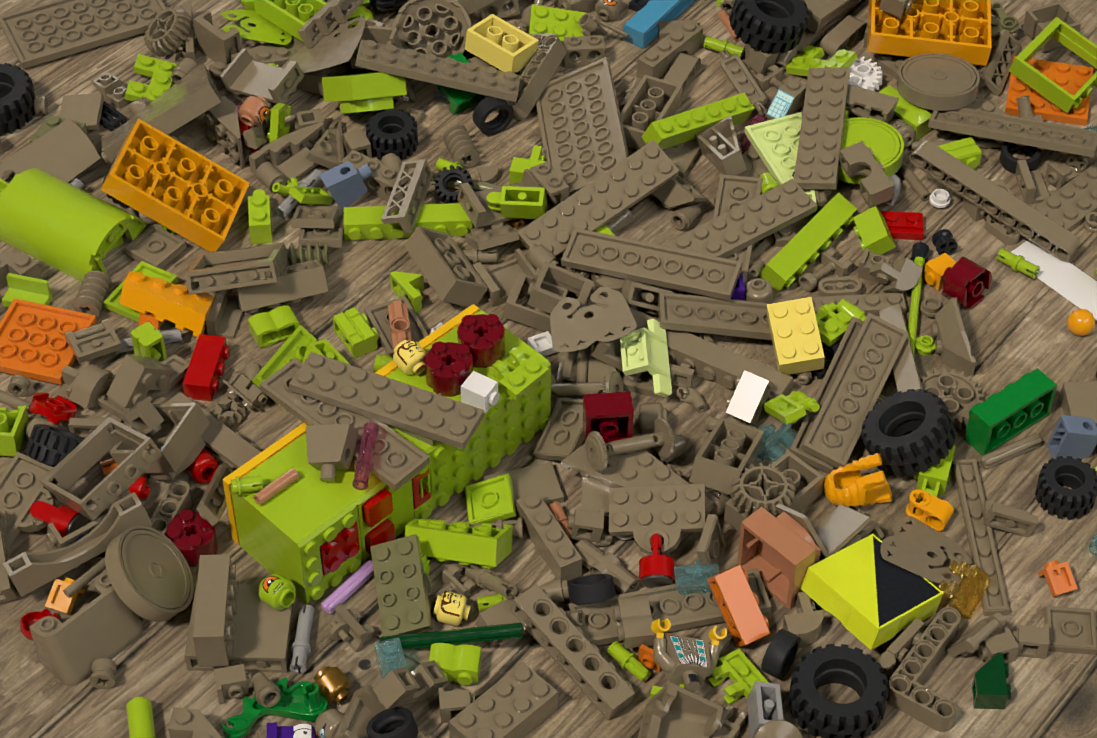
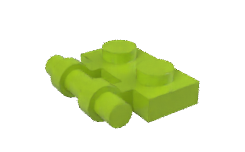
(835, 325)
(791, 407)

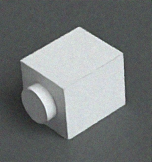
(479, 391)

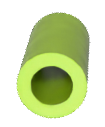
(140, 718)

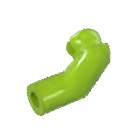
(282, 189)

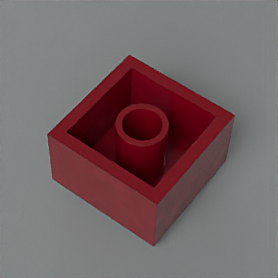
(609, 415)

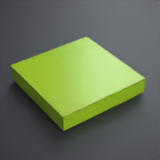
(490, 500)

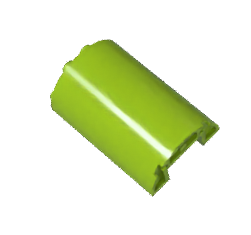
(61, 223)

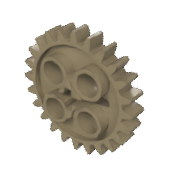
(956, 392)

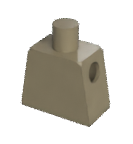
(330, 448)

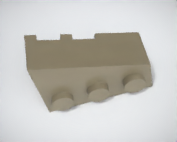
(870, 104)

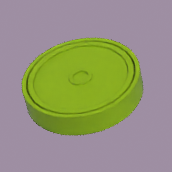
(880, 138)

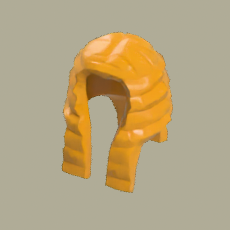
(850, 488)

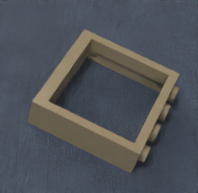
(236, 268)
(88, 454)

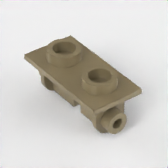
(239, 387)

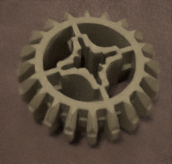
(168, 30)
(763, 488)

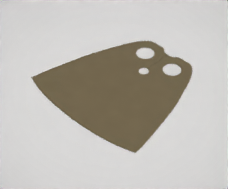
(329, 49)

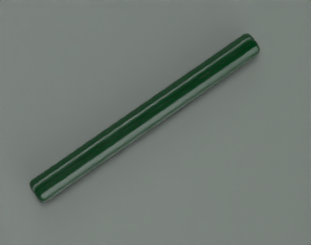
(459, 636)

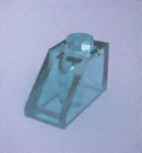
(389, 656)

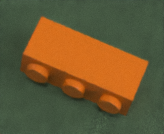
(738, 605)

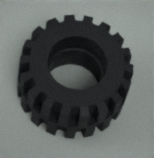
(392, 133)
(51, 444)
(1066, 501)

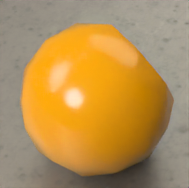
(1081, 322)

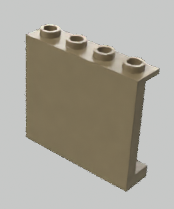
(259, 637)

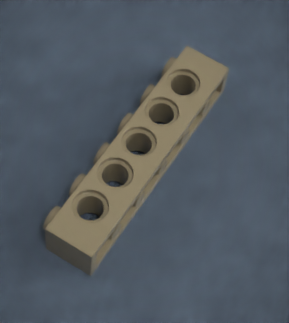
(574, 664)

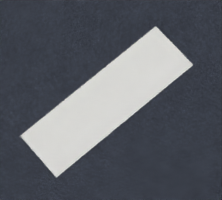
(1062, 277)

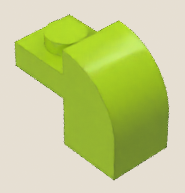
(520, 164)

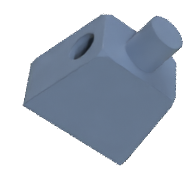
(346, 183)
(1073, 437)

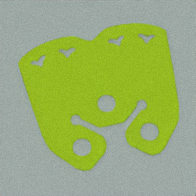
(263, 31)

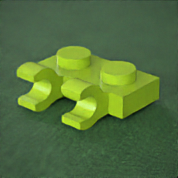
(277, 121)
(523, 377)
(740, 671)

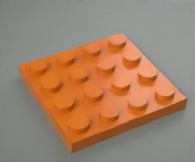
(1065, 75)
(35, 340)

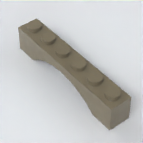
(35, 569)

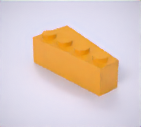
(166, 301)

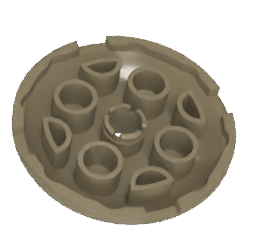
(445, 17)

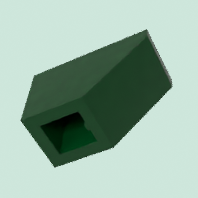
(990, 684)

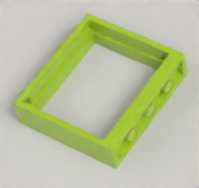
(1043, 85)

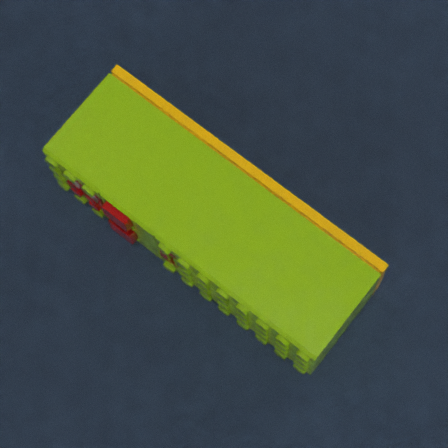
(326, 529)

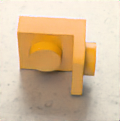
(58, 600)

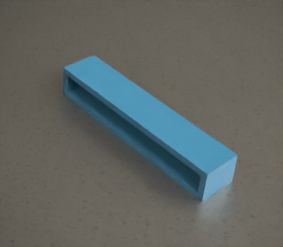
(644, 25)

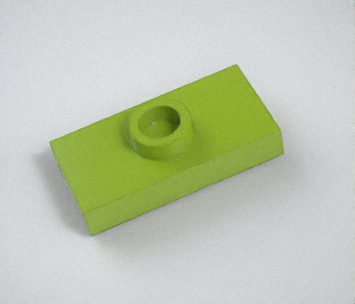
(310, 195)

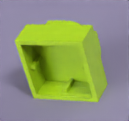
(363, 91)

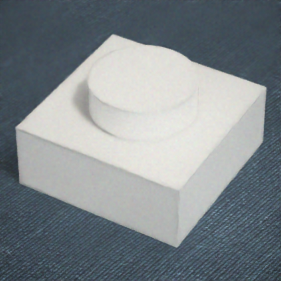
(542, 343)

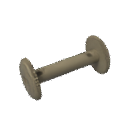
(611, 384)
(661, 438)

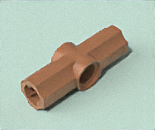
(399, 322)

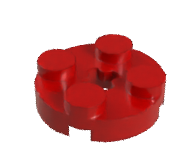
(53, 409)

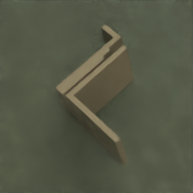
(837, 530)

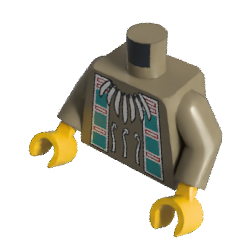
(686, 658)

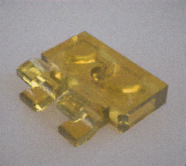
(969, 591)

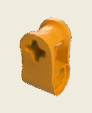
(930, 510)

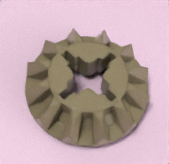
(230, 418)

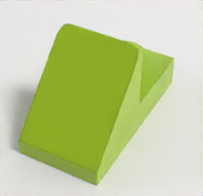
(410, 286)

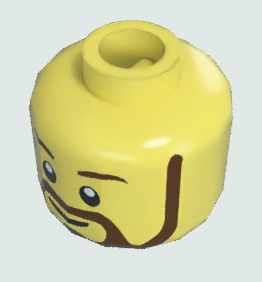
(410, 357)
(451, 608)

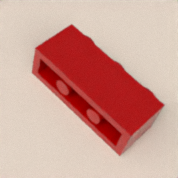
(206, 367)

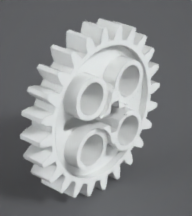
(865, 74)

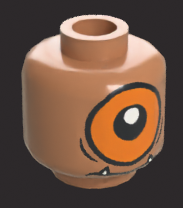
(254, 111)

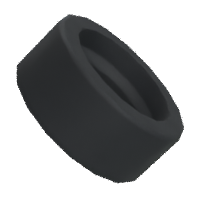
(499, 123)
(1010, 162)
(591, 589)
(780, 653)
(391, 719)

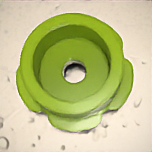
(925, 345)

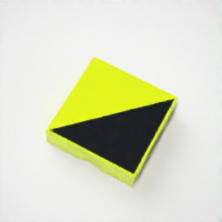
(870, 593)

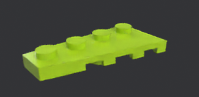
(292, 348)

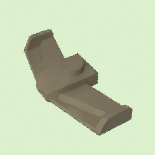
(257, 135)

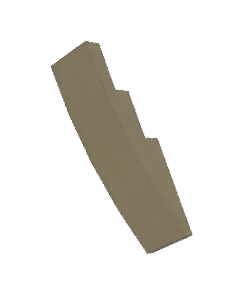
(327, 19)
(287, 146)

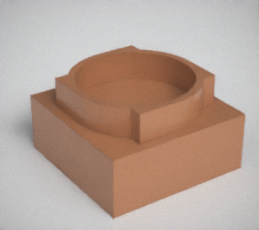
(779, 551)

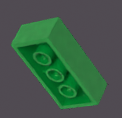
(1010, 411)

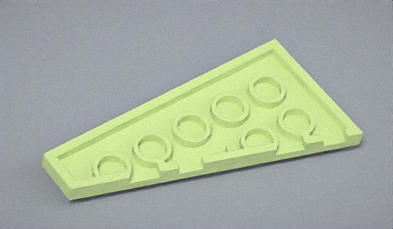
(777, 146)

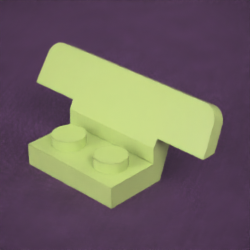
(648, 351)

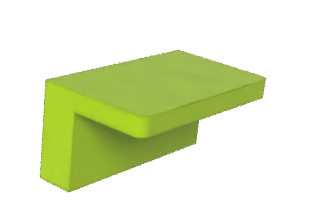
(27, 289)

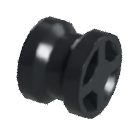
(944, 242)

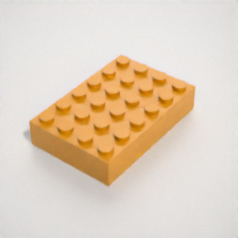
(933, 26)
(175, 186)

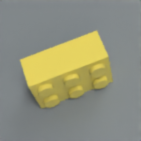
(501, 44)
(795, 336)

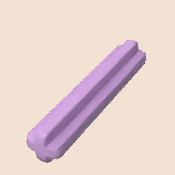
(345, 590)

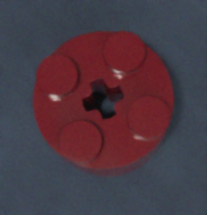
(966, 282)
(484, 337)
(448, 367)
(192, 536)

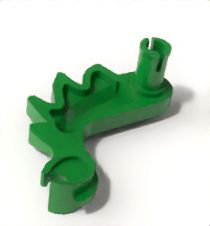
(297, 702)

